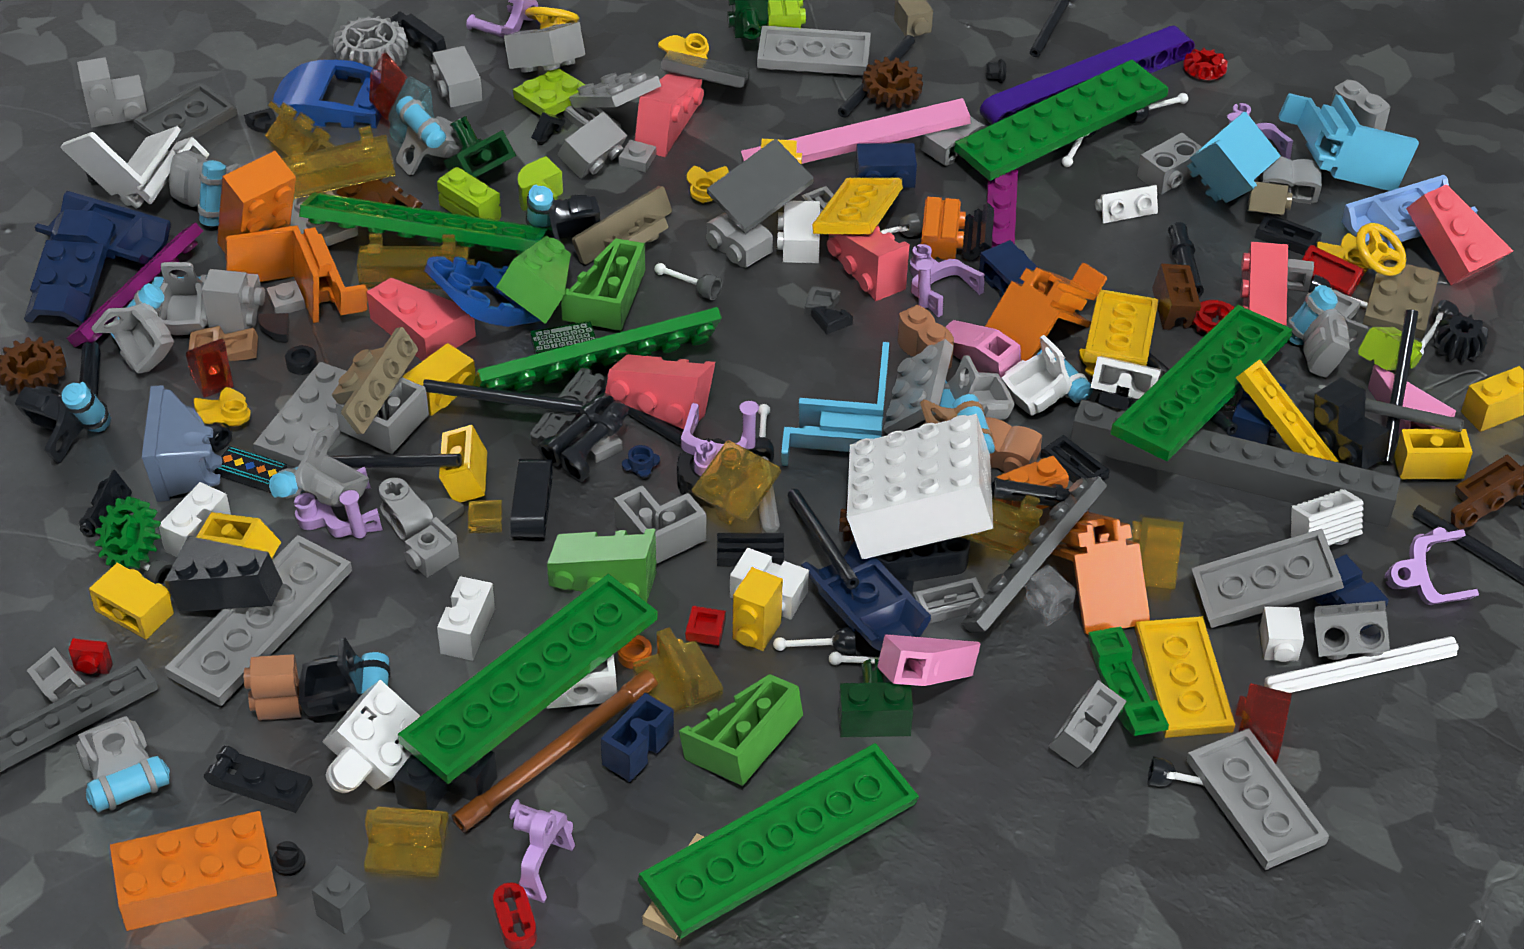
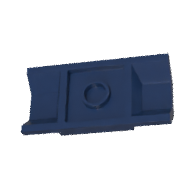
(135, 234)
(70, 266)
(876, 605)

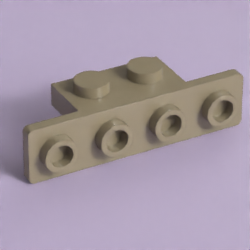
(636, 222)
(373, 379)

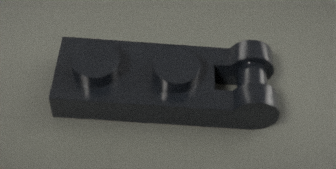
(258, 780)

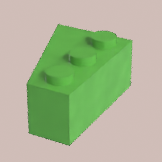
(538, 277)
(608, 287)
(585, 558)
(745, 731)

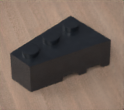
(222, 577)

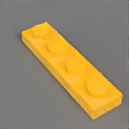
(1282, 412)

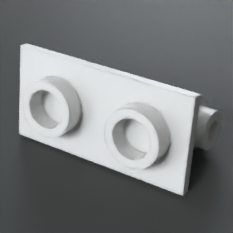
(1128, 204)

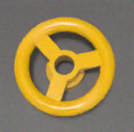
(551, 16)
(1378, 251)

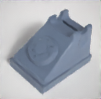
(177, 446)

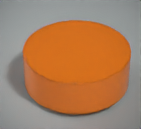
(634, 650)

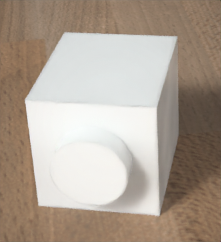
(1281, 633)

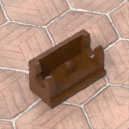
(1176, 295)

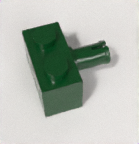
(747, 17)
(476, 154)
(875, 706)

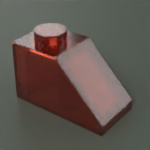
(385, 84)
(210, 367)
(1265, 715)

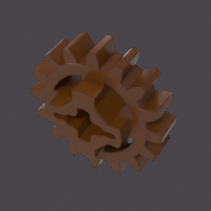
(892, 82)
(31, 364)

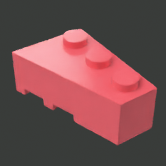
(667, 111)
(1456, 234)
(873, 261)
(1265, 280)
(424, 316)
(661, 386)

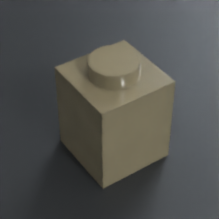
(913, 17)
(1269, 199)

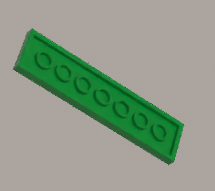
(1060, 119)
(417, 221)
(605, 351)
(1200, 383)
(527, 678)
(776, 840)

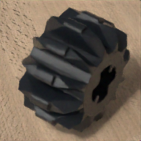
(1461, 337)

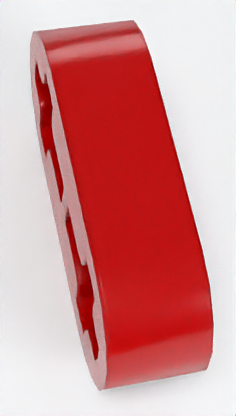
(507, 918)

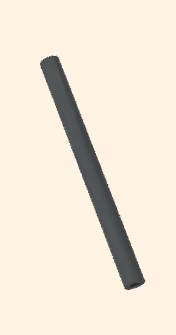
(1403, 412)

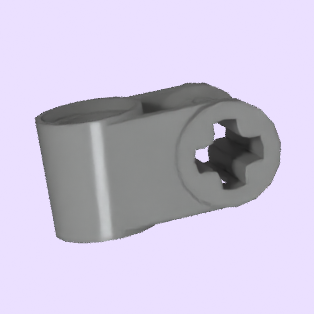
(403, 508)

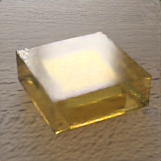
(485, 516)

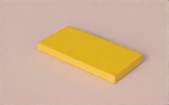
(857, 206)
(1121, 327)
(1184, 676)

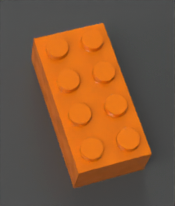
(256, 197)
(192, 870)

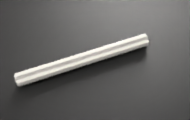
(1363, 665)

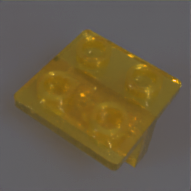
(292, 129)
(736, 482)
(681, 672)
(405, 841)

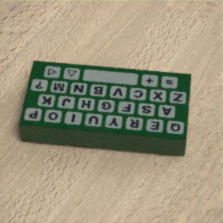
(561, 336)

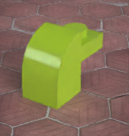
(539, 172)

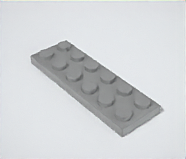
(220, 652)

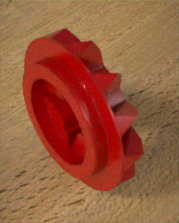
(1198, 64)
(1208, 312)

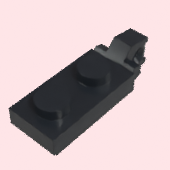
(420, 33)

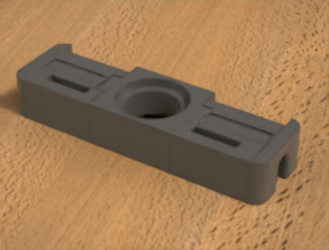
(581, 388)

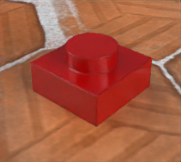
(705, 625)
(90, 656)

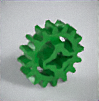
(128, 533)

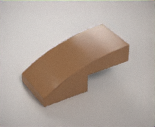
(239, 344)

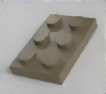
(1395, 294)

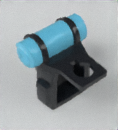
(561, 217)
(63, 413)
(338, 681)

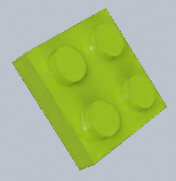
(548, 92)

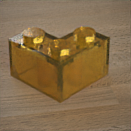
(1159, 548)

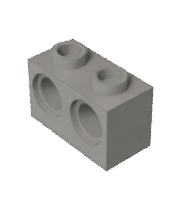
(1168, 163)
(1351, 620)
(1087, 724)

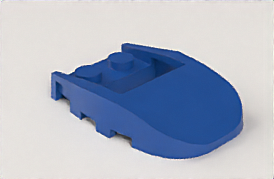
(308, 82)
(456, 281)

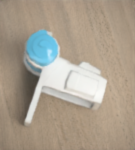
(1044, 379)

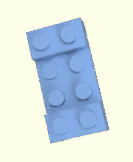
(1390, 210)

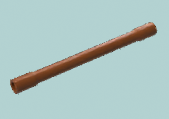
(483, 804)

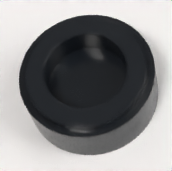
(301, 359)

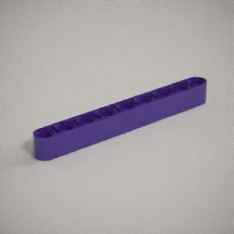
(1150, 52)

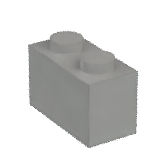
(456, 76)
(592, 145)

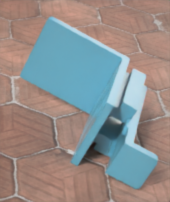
(1348, 148)
(1233, 159)
(837, 423)

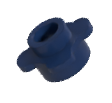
(641, 460)

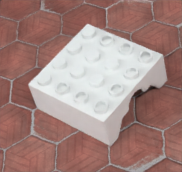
(919, 486)

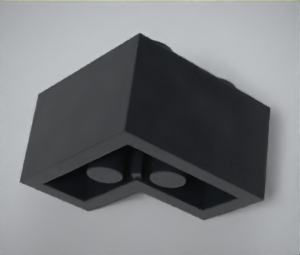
(1345, 429)
(423, 789)

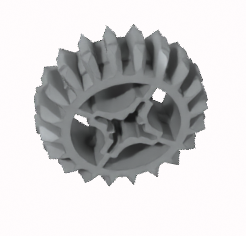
(370, 38)

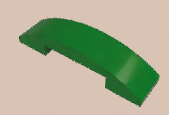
(1117, 672)

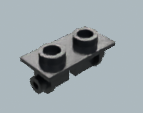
(107, 493)

